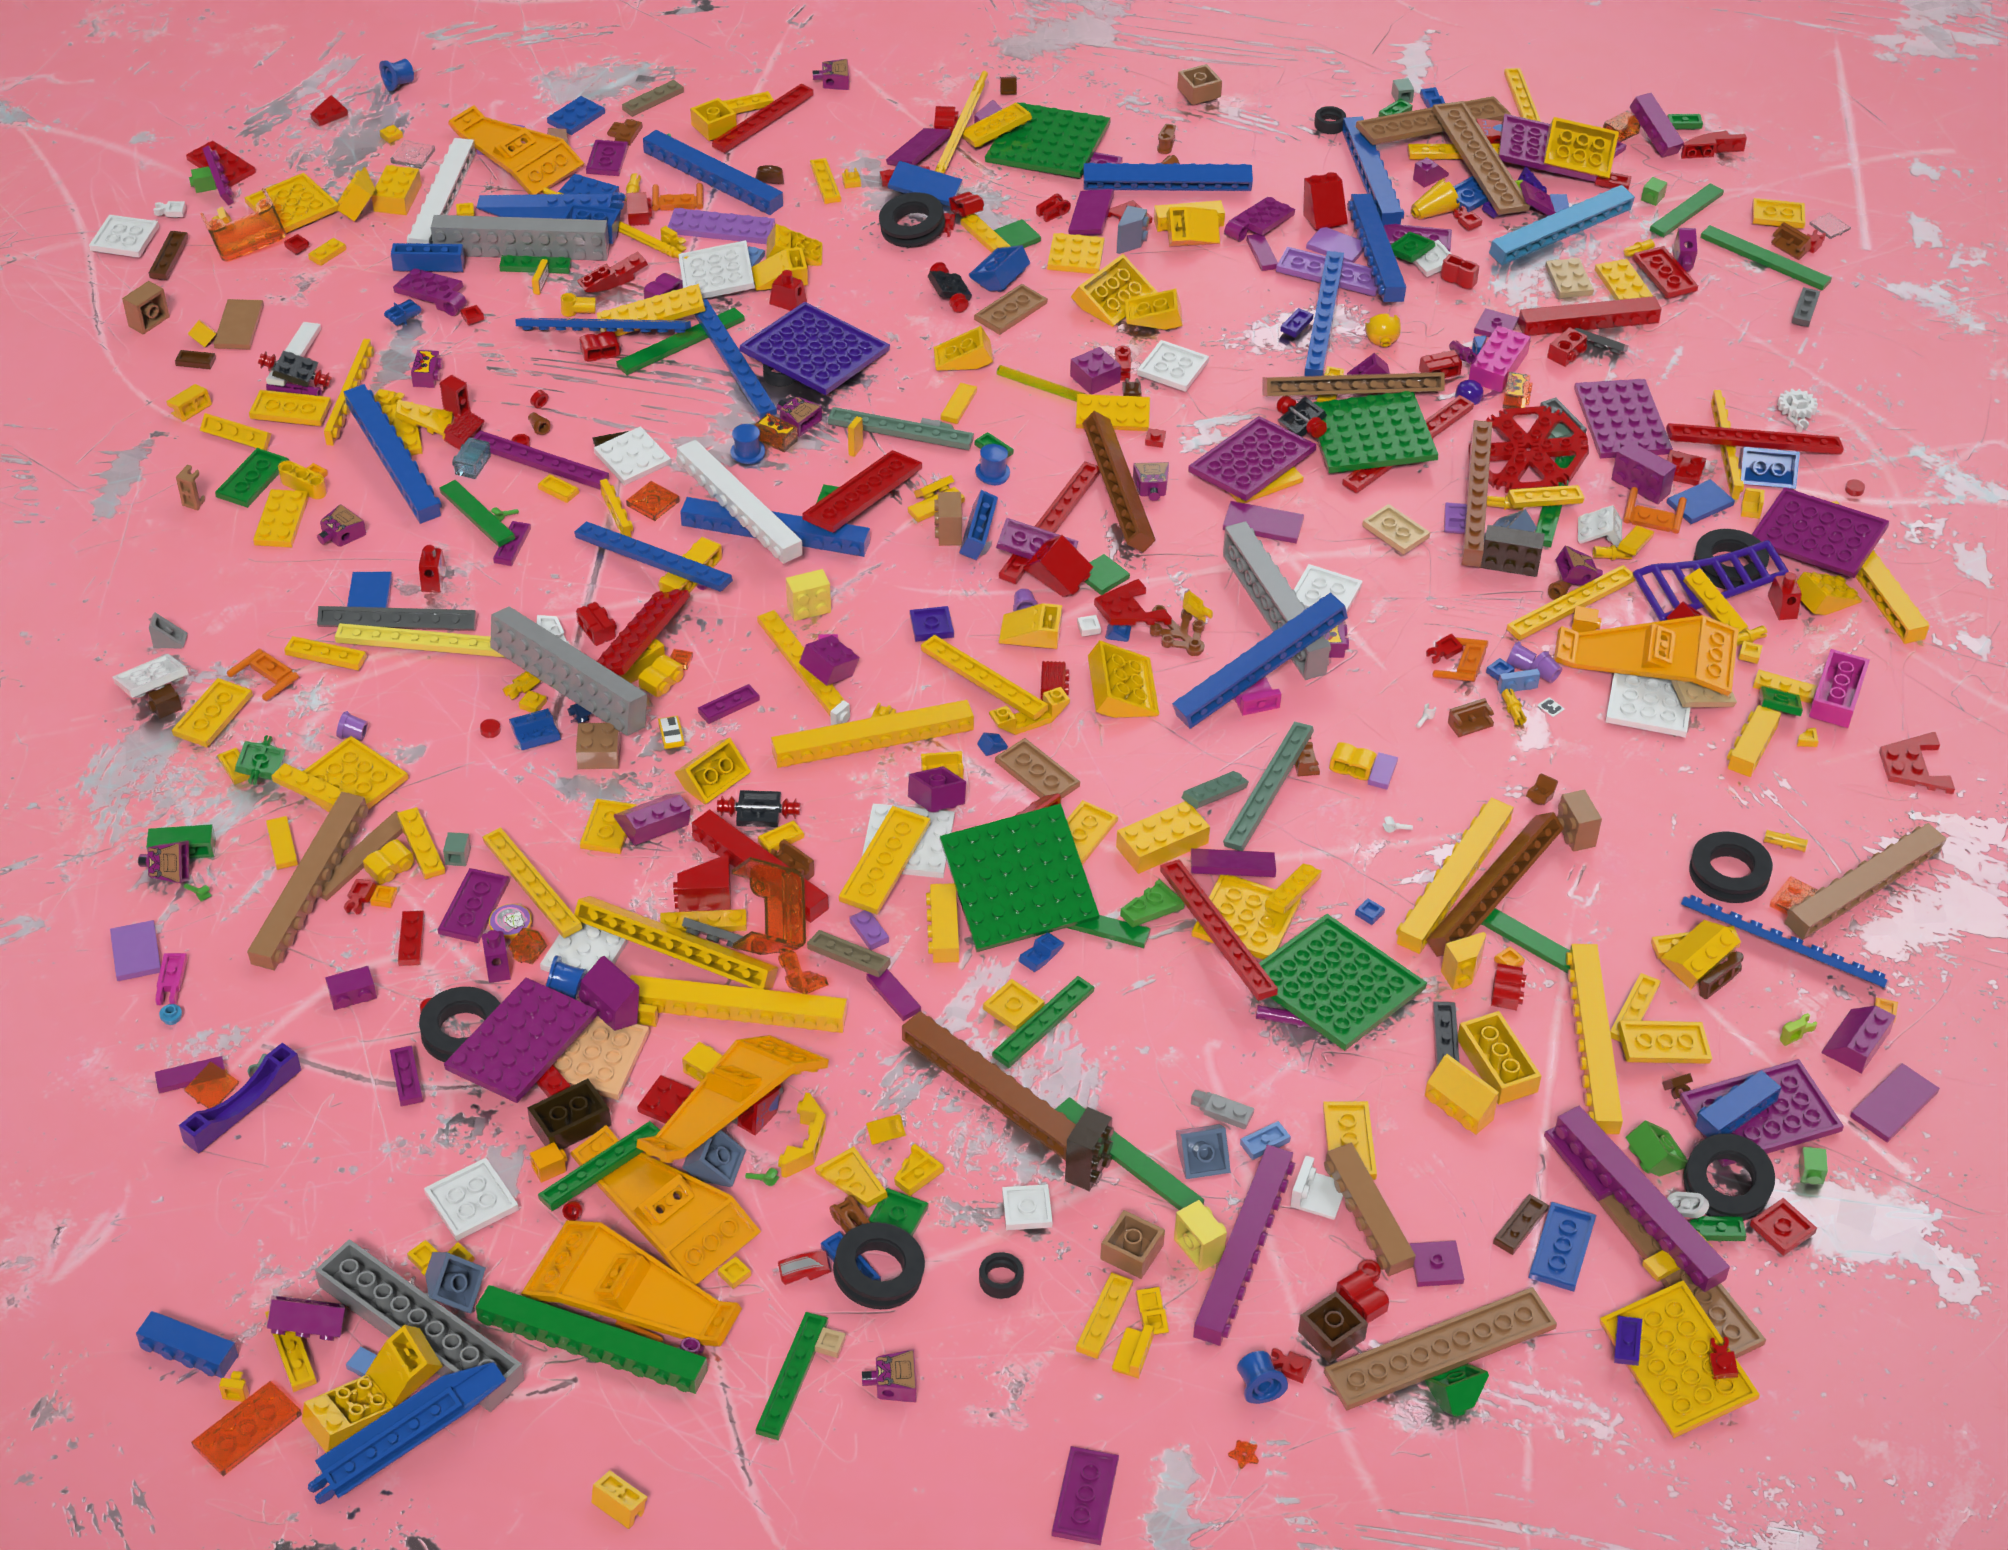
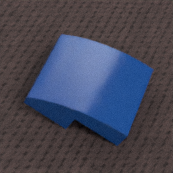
(534, 729)

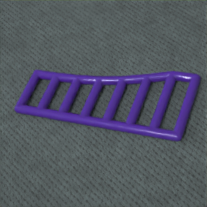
(1715, 562)

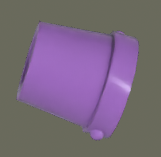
(1023, 599)
(1521, 657)
(1547, 666)
(351, 726)

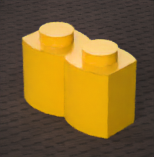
(661, 675)
(1352, 761)
(388, 862)

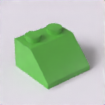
(1656, 1149)

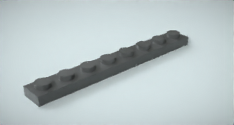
(398, 618)

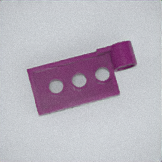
(1259, 218)
(434, 289)

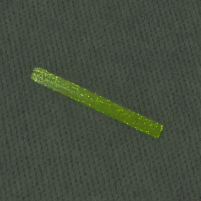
(1038, 383)

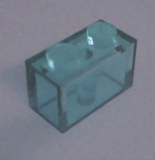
(471, 458)

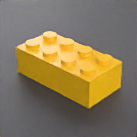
(1162, 837)
(1499, 1057)

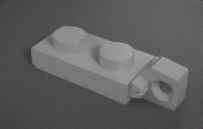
(1223, 1108)

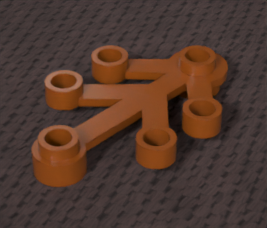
(1193, 645)

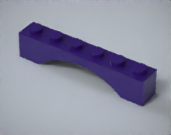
(209, 1124)

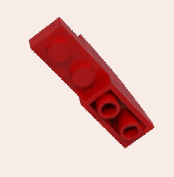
(1711, 143)
(610, 277)

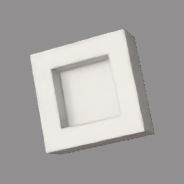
(1088, 625)
(840, 713)

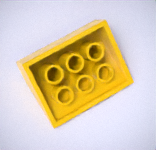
(1580, 147)
(1108, 289)
(1122, 682)

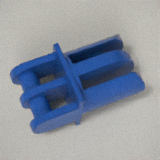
(403, 312)

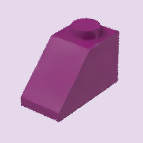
(1428, 172)
(1371, 365)

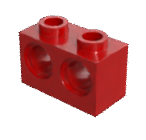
(1567, 347)

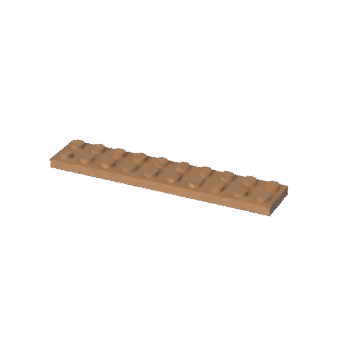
(1423, 121)
(1480, 157)
(1716, 1302)
(1439, 1348)

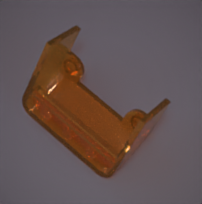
(246, 233)
(784, 907)

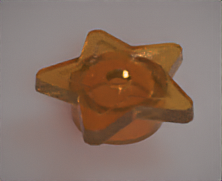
(1244, 1447)

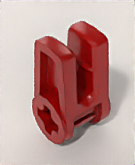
(1053, 207)
(1123, 357)

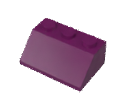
(654, 818)
(611, 994)
(1859, 1037)
(305, 1317)

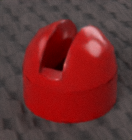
(569, 1209)

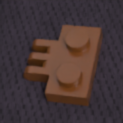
(625, 131)

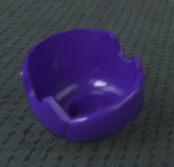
(1470, 390)

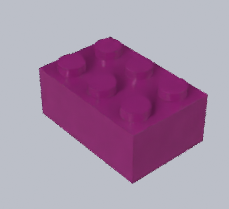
(1643, 470)

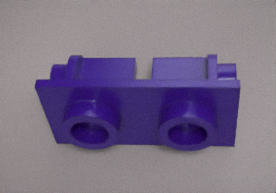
(1529, 177)

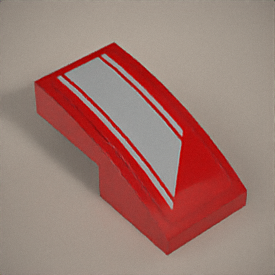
(808, 1264)

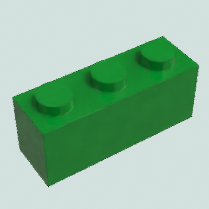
(200, 838)

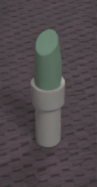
(936, 423)

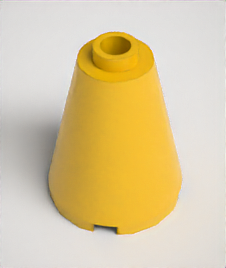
(1436, 201)

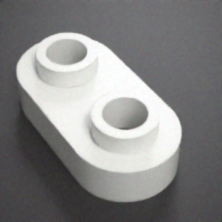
(1692, 1204)

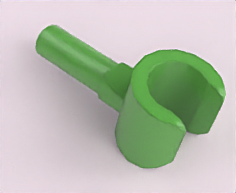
(501, 514)
(202, 893)
(769, 1178)

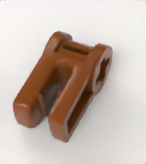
(1166, 139)
(848, 1211)

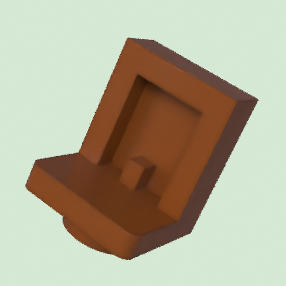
(1543, 789)

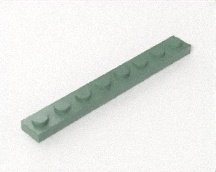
(903, 428)
(1268, 786)

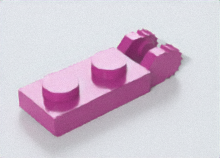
(170, 976)

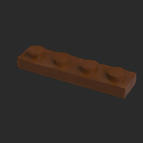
(168, 255)

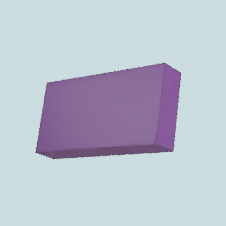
(1382, 770)

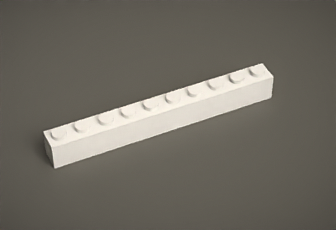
(444, 189)
(739, 501)

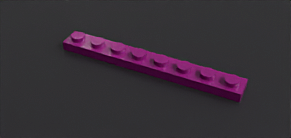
(543, 460)

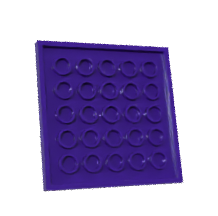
(814, 348)

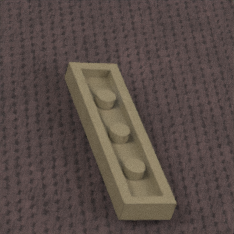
(652, 98)
(849, 953)

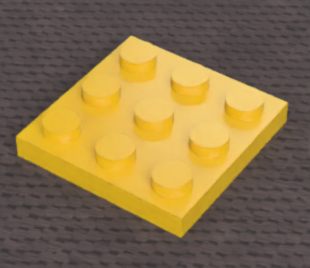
(1076, 253)

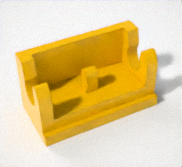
(189, 402)
(949, 760)
(618, 1499)

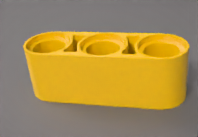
(302, 479)

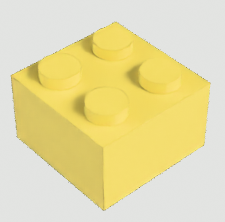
(808, 595)
(1200, 1235)

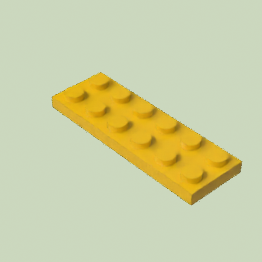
(659, 307)
(884, 860)

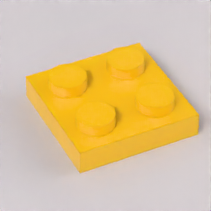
(1013, 1004)

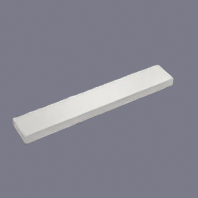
(298, 346)

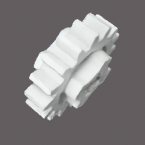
(1797, 404)

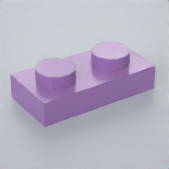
(869, 929)

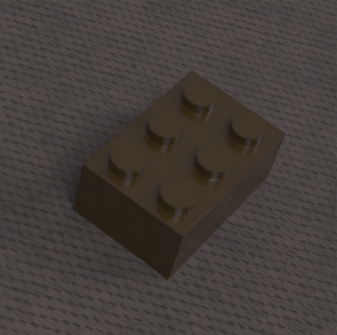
(1512, 550)
(569, 1115)
(1089, 1149)

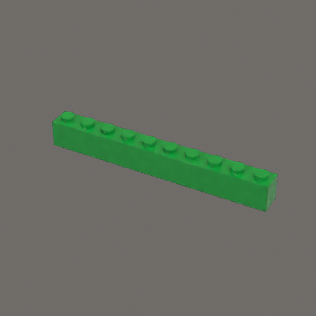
(591, 1339)

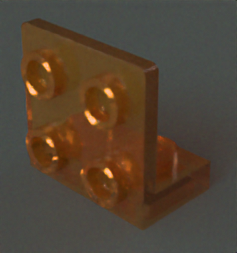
(796, 979)

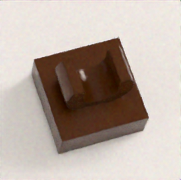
(1008, 85)
(1131, 388)
(1678, 1083)

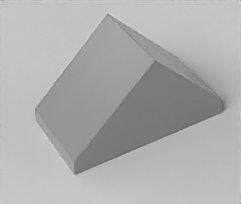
(166, 634)

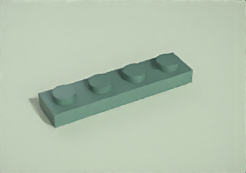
(1215, 789)

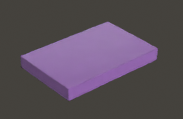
(1331, 240)
(135, 950)

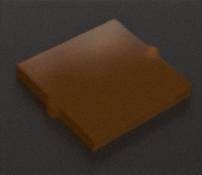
(211, 1086)

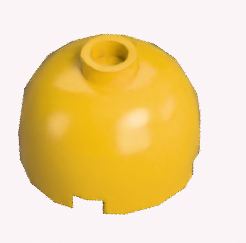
(1383, 329)

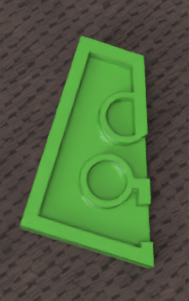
(1151, 905)

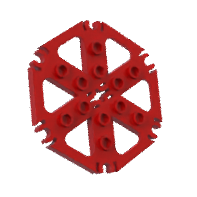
(1540, 448)

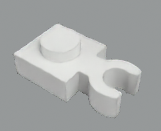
(171, 209)

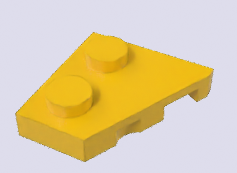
(917, 1171)

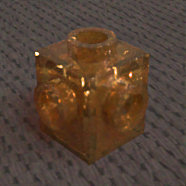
(527, 946)

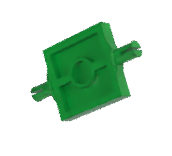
(259, 759)

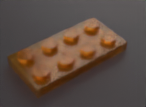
(246, 1428)

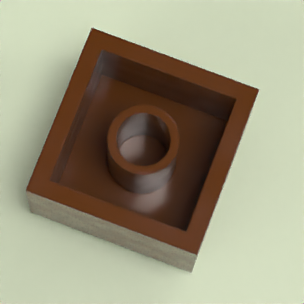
(1333, 1327)

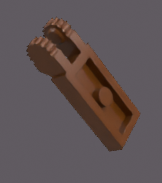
(1721, 975)

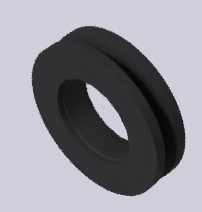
(908, 204)
(1729, 541)
(1724, 887)
(445, 1005)
(1743, 1152)
(871, 1292)

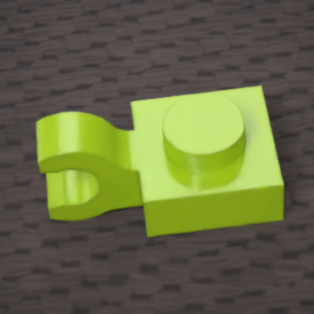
(1794, 1030)

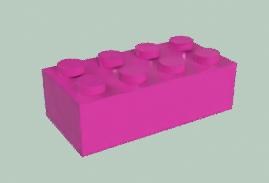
(1498, 357)
(1839, 688)

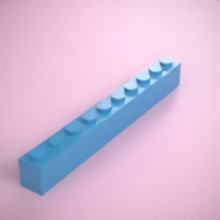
(1561, 225)

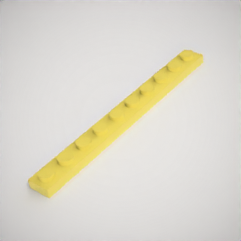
(415, 639)

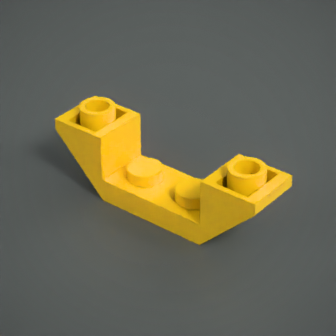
(1020, 723)
(797, 1158)

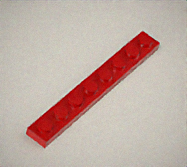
(762, 118)

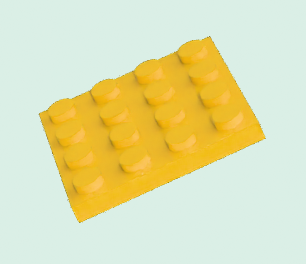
(296, 201)
(358, 772)
(1244, 910)

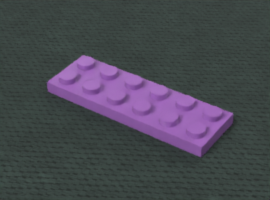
(721, 225)
(1311, 265)

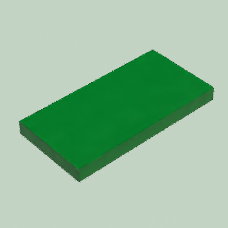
(251, 478)

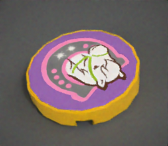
(510, 919)

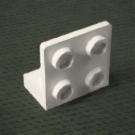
(1599, 524)
(1315, 1192)

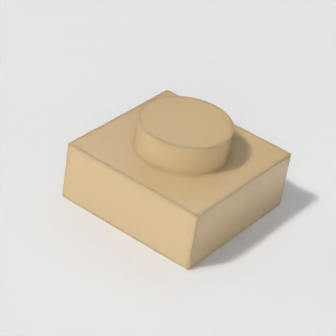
(830, 1342)

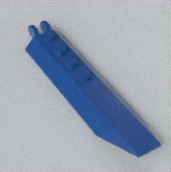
(544, 204)
(402, 1429)

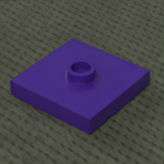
(931, 622)

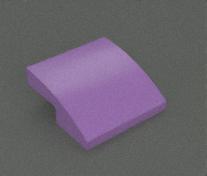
(1454, 518)

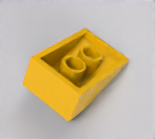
(1155, 310)
(964, 352)

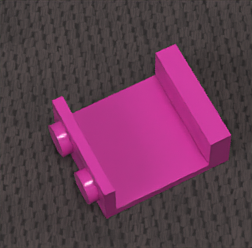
(1258, 698)

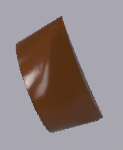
(770, 174)

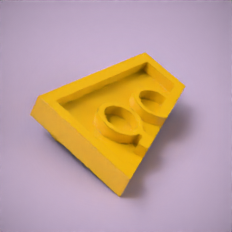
(431, 418)
(853, 1177)

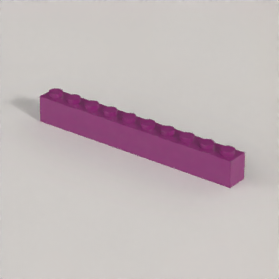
(1642, 1199)
(1244, 1245)

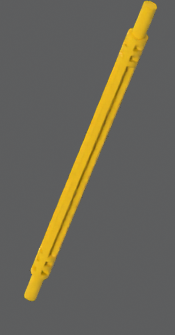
(961, 123)
(639, 235)

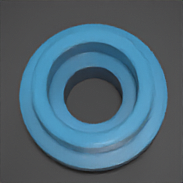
(170, 1014)

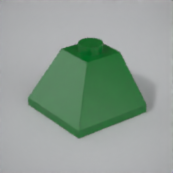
(1458, 1388)

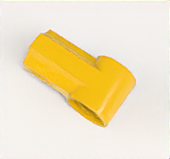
(571, 304)

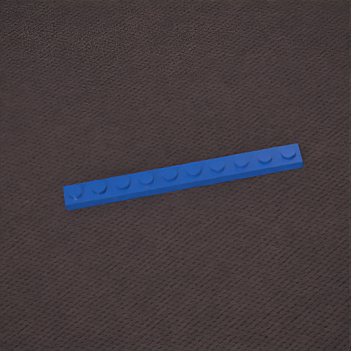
(610, 324)
(735, 361)
(653, 556)
(1793, 943)

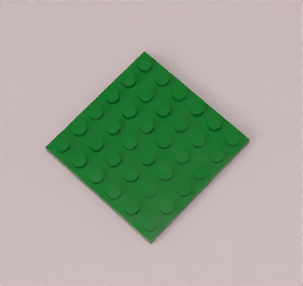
(1051, 141)
(1375, 432)
(1019, 877)
(1339, 981)

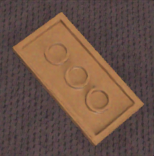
(1010, 309)
(238, 324)
(1036, 770)

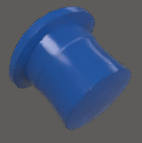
(396, 73)
(747, 447)
(993, 465)
(565, 978)
(1261, 1378)

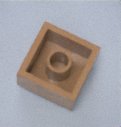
(1199, 84)
(145, 307)
(948, 518)
(597, 746)
(1579, 820)
(1132, 1244)

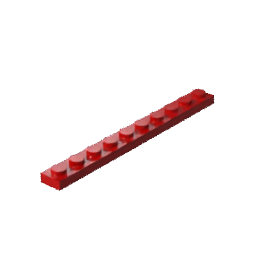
(1436, 424)
(1754, 438)
(1055, 515)
(1219, 930)

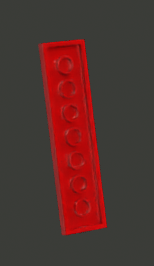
(862, 491)
(642, 630)

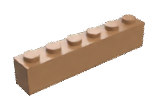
(1369, 1209)

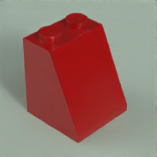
(1324, 201)
(1059, 566)
(704, 887)

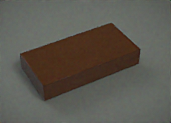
(195, 359)

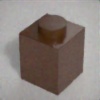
(164, 701)

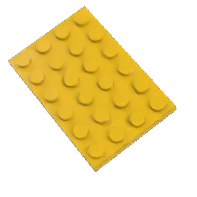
(1676, 1361)

